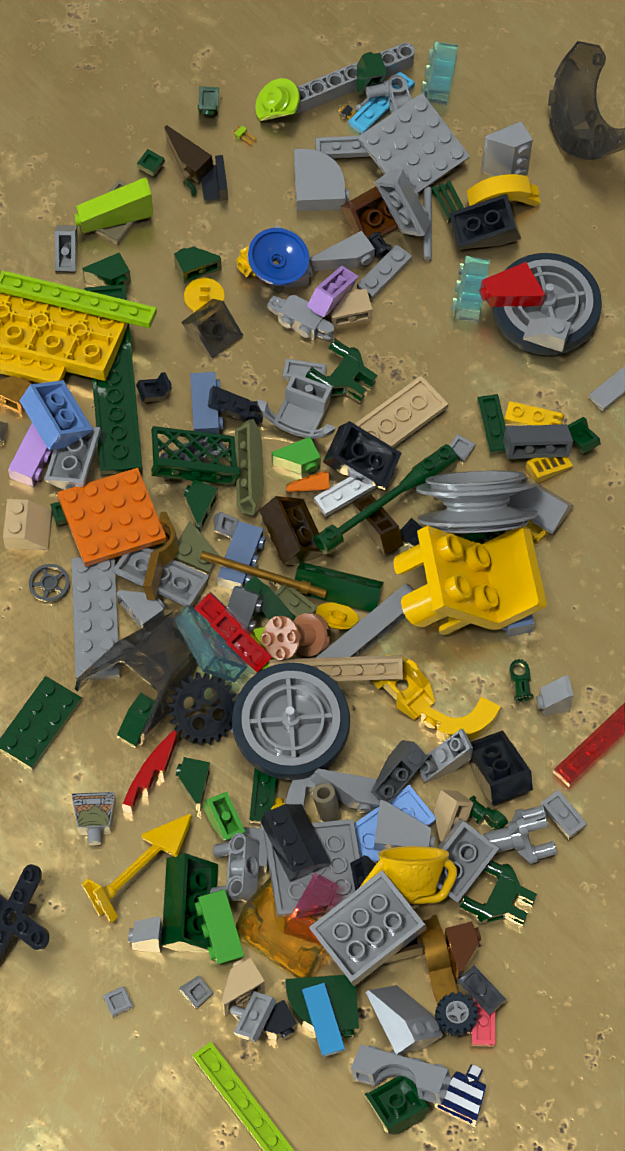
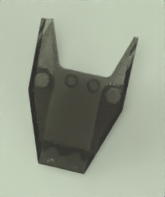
(158, 657)

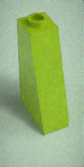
(116, 207)

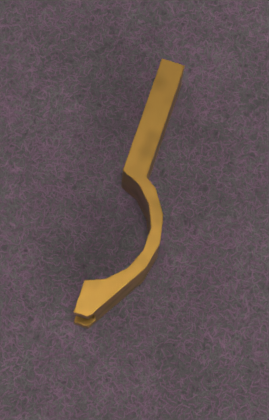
(160, 558)
(438, 959)

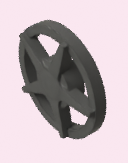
(49, 583)

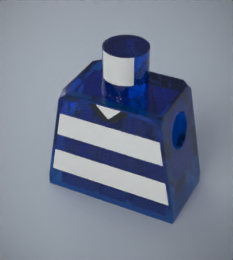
(464, 1095)

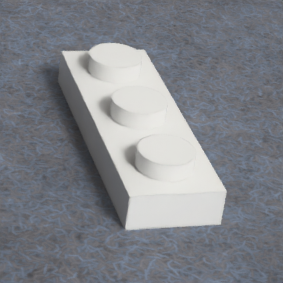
(341, 495)

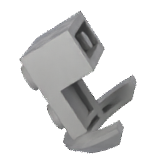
(302, 408)

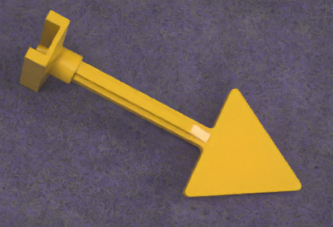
(165, 837)

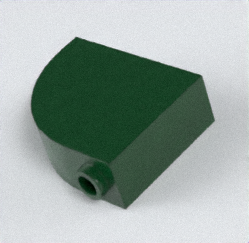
(341, 996)

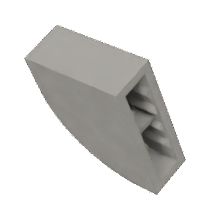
(318, 181)

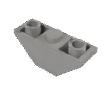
(447, 757)

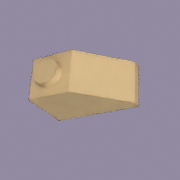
(352, 309)
(448, 810)

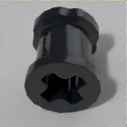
(379, 244)

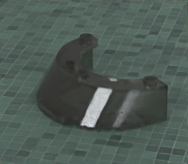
(574, 106)

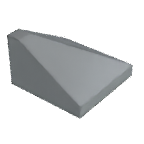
(225, 524)
(196, 991)

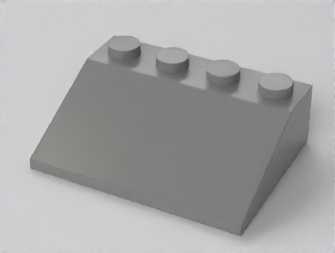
(368, 928)

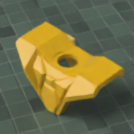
(415, 696)

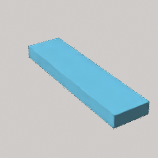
(374, 110)

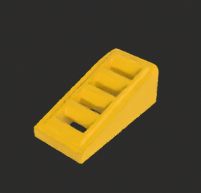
(538, 476)

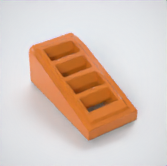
(317, 481)

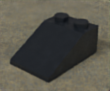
(485, 224)
(362, 456)
(500, 768)

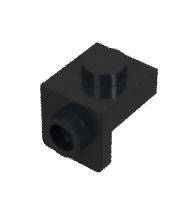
(154, 389)

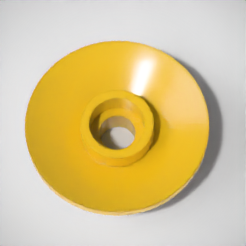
(338, 615)

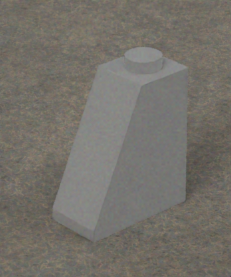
(400, 829)

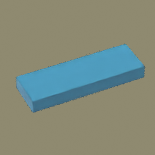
(323, 1020)

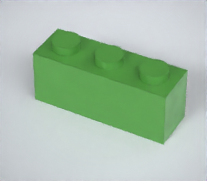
(219, 927)

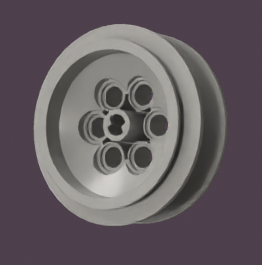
(477, 501)

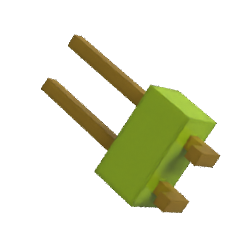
(241, 132)

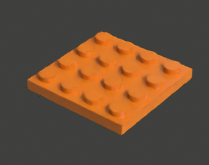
(111, 517)

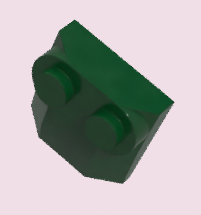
(397, 1104)

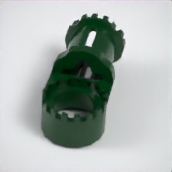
(521, 682)
(491, 817)

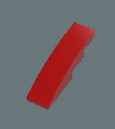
(233, 631)
(154, 766)

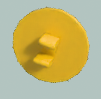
(202, 291)

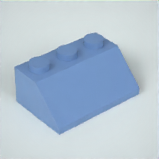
(55, 414)

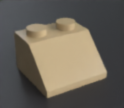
(26, 525)
(241, 984)

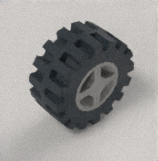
(459, 1007)

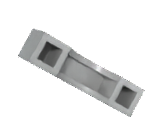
(374, 1065)

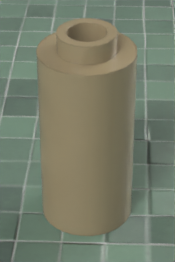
(326, 803)

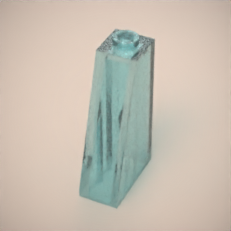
(208, 646)

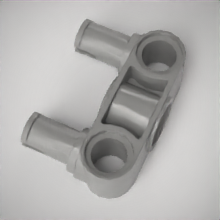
(396, 97)
(241, 866)

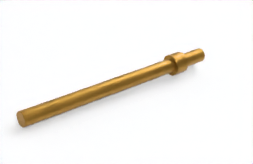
(304, 587)

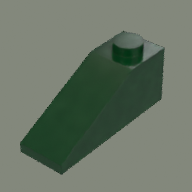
(272, 604)

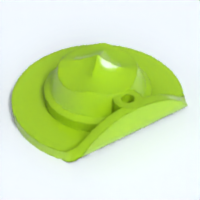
(277, 99)

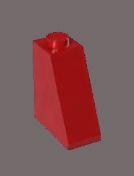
(512, 288)

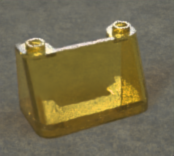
(265, 933)

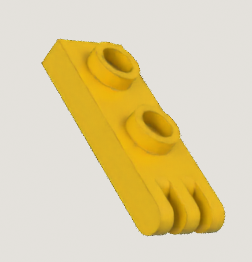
(523, 415)

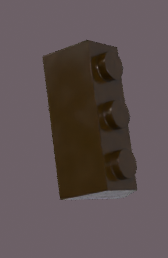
(291, 529)

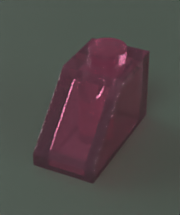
(316, 897)

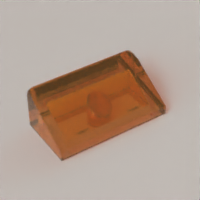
(300, 929)

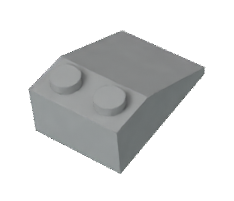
(404, 1019)

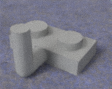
(253, 1017)

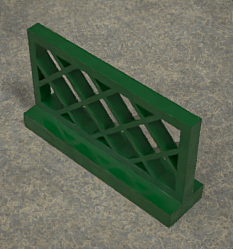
(194, 469)

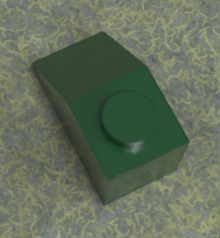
(370, 71)
(196, 263)
(107, 271)
(200, 502)
(135, 720)
(193, 779)

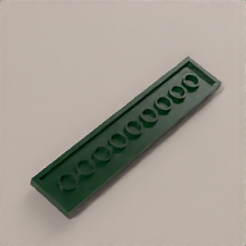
(116, 405)

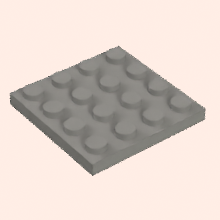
(416, 142)
(341, 848)

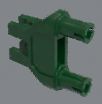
(346, 374)
(502, 897)

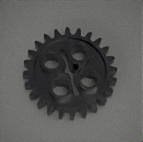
(195, 688)

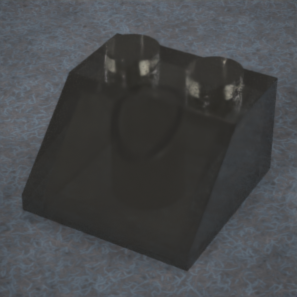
(212, 327)

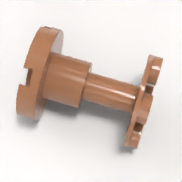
(302, 635)

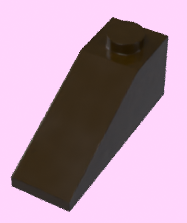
(191, 158)
(380, 526)

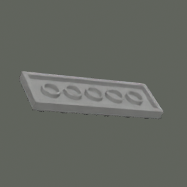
(94, 615)

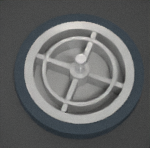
(569, 296)
(291, 721)

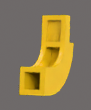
(514, 185)
(474, 724)

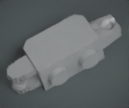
(296, 315)

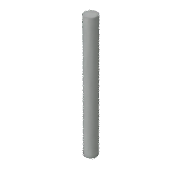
(428, 235)

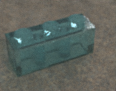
(439, 72)
(469, 302)

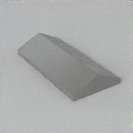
(177, 580)

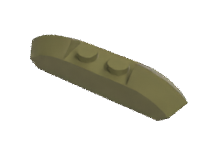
(250, 463)

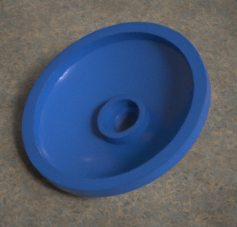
(278, 246)

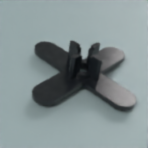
(20, 907)

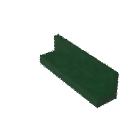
(341, 586)

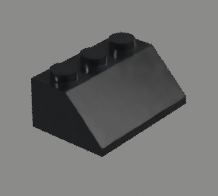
(294, 840)

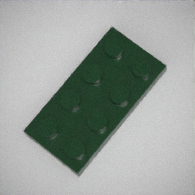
(39, 722)

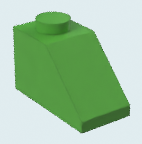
(298, 457)
(223, 816)

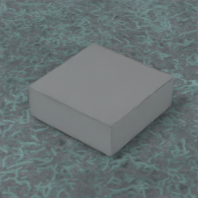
(462, 447)
(118, 1001)

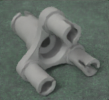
(517, 835)

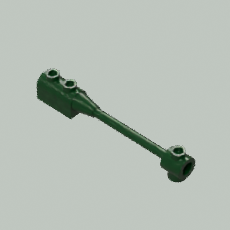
(438, 463)

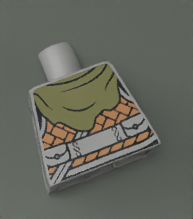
(94, 814)

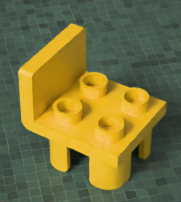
(472, 581)

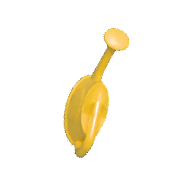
(416, 872)

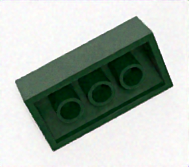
(184, 882)

